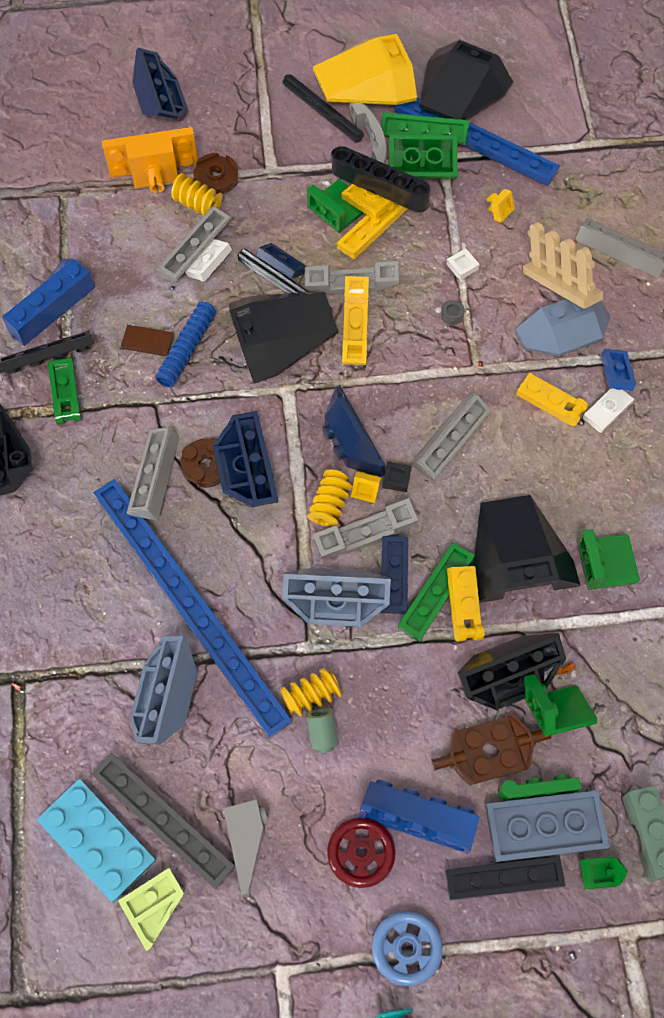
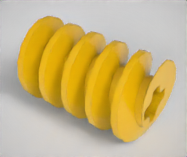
(194, 195)
(329, 498)
(310, 692)

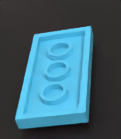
(96, 840)

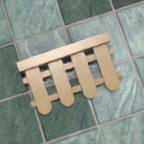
(555, 267)

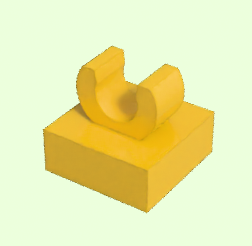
(501, 204)
(365, 487)

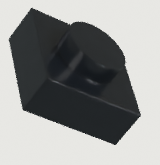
(397, 476)

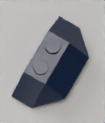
(157, 87)
(350, 436)
(244, 461)

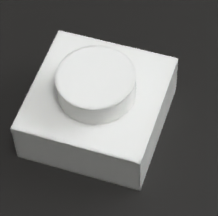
(462, 264)

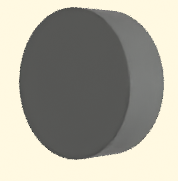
(452, 312)

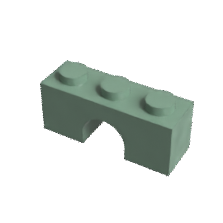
(647, 814)

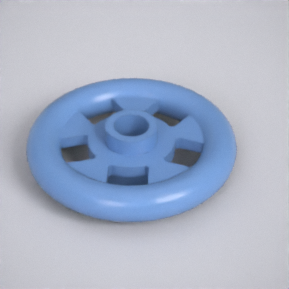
(382, 947)

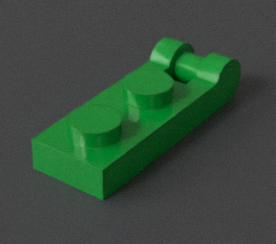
(64, 390)
(537, 788)

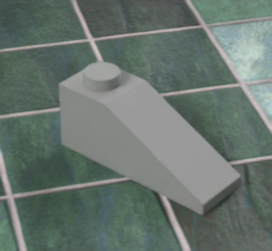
(246, 837)

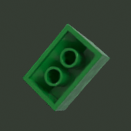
(424, 155)

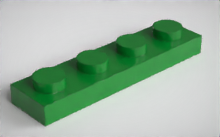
(422, 125)
(433, 594)

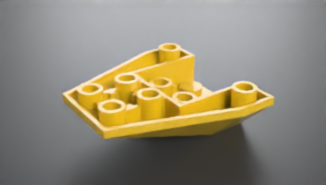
(369, 73)

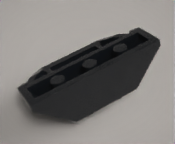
(498, 673)

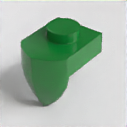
(602, 872)

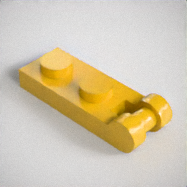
(552, 399)
(465, 603)

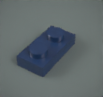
(281, 260)

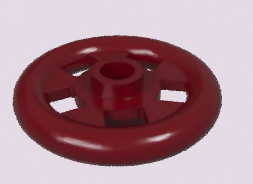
(384, 860)

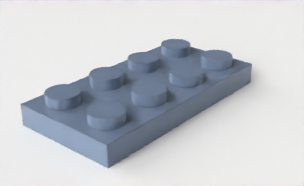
(547, 826)

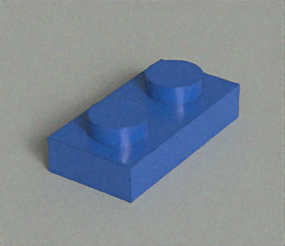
(618, 369)

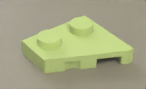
(152, 906)

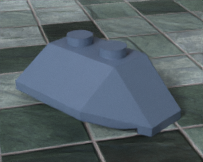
(563, 328)
(336, 595)
(164, 691)

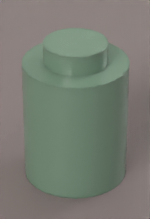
(322, 730)

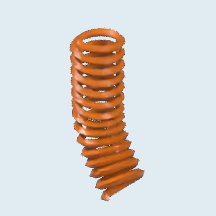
(570, 667)

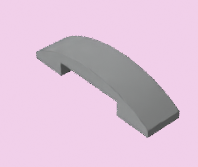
(364, 118)
(333, 282)
(366, 532)

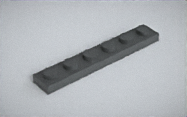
(164, 821)

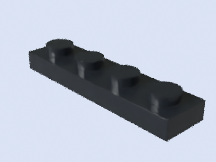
(36, 355)
(504, 878)

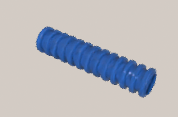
(185, 344)

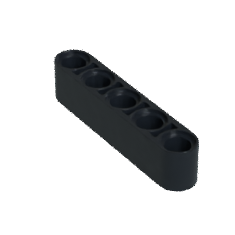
(380, 179)

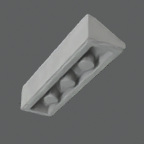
(193, 244)
(621, 247)
(451, 436)
(153, 473)

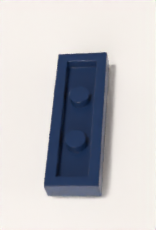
(396, 567)

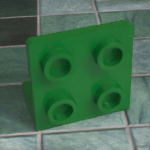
(331, 207)
(607, 560)
(557, 709)

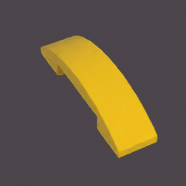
(355, 320)

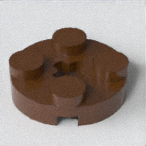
(213, 162)
(192, 456)

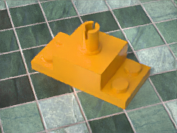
(151, 157)

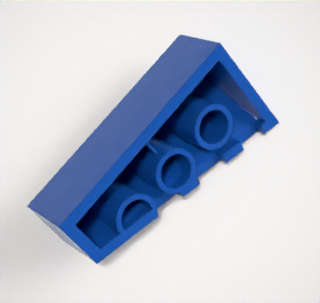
(49, 301)
(419, 816)

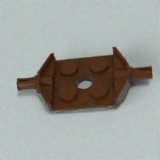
(510, 738)

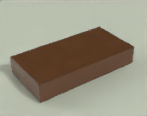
(147, 340)

